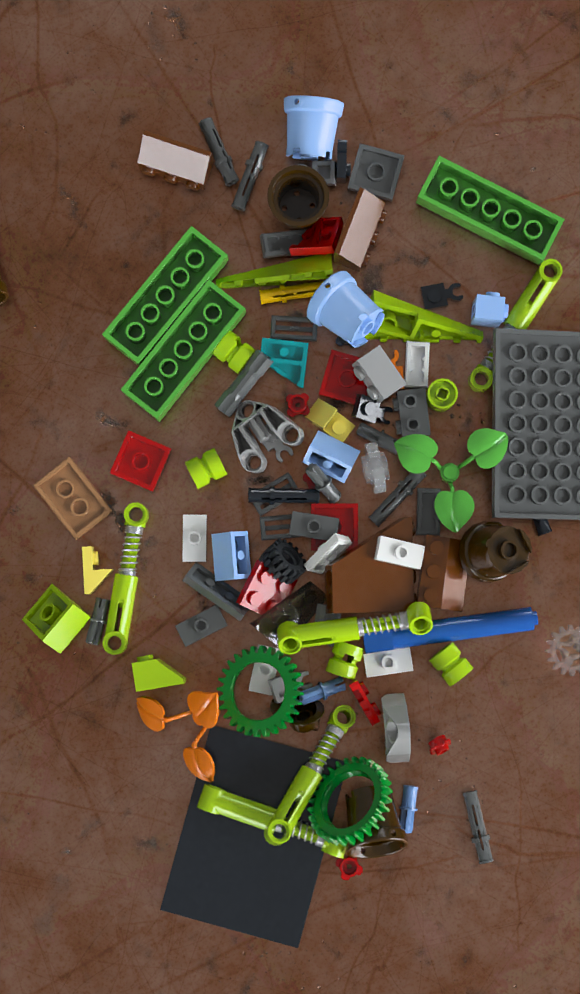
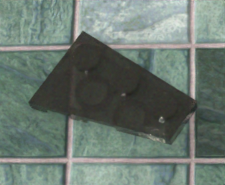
(297, 607)

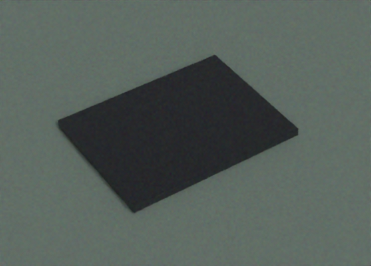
(226, 867)

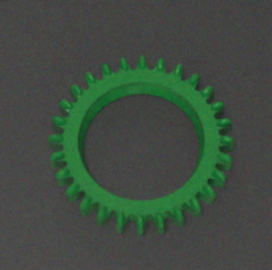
(270, 724)
(356, 767)

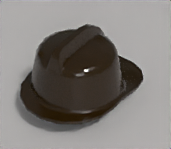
(308, 716)

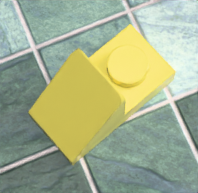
(329, 420)
(92, 577)

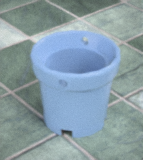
(311, 126)
(345, 309)

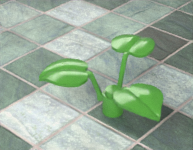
(452, 507)

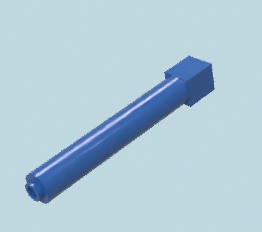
(455, 629)

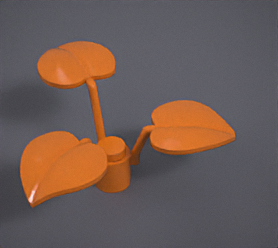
(205, 712)

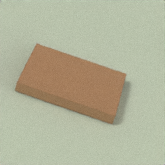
(72, 498)

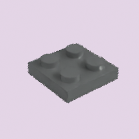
(376, 171)

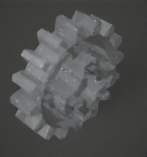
(375, 467)
(557, 645)

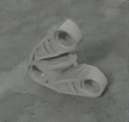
(244, 441)
(396, 728)

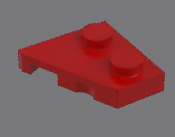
(320, 238)
(360, 692)

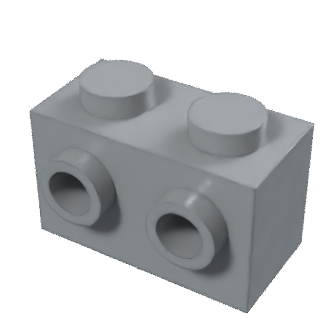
(378, 374)

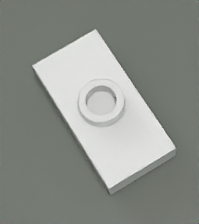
(416, 365)
(194, 538)
(399, 552)
(327, 553)
(388, 662)
(260, 675)

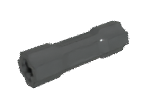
(233, 396)

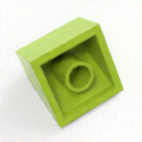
(56, 618)
(154, 674)

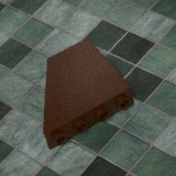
(367, 585)

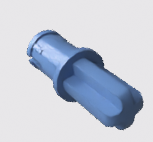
(322, 690)
(408, 808)

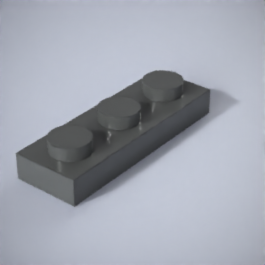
(216, 591)

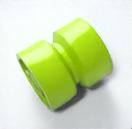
(233, 351)
(441, 395)
(206, 468)
(451, 664)
(343, 668)

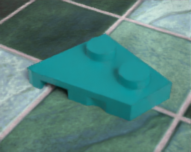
(288, 358)

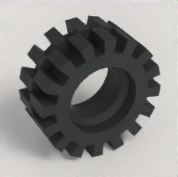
(284, 561)

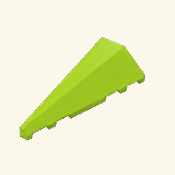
(306, 268)
(417, 324)

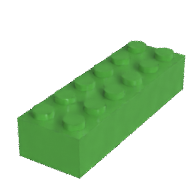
(489, 210)
(165, 295)
(183, 350)

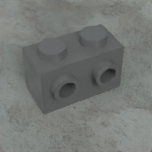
(411, 412)

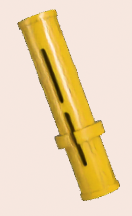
(286, 293)

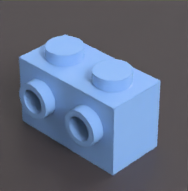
(489, 310)
(331, 456)
(231, 555)

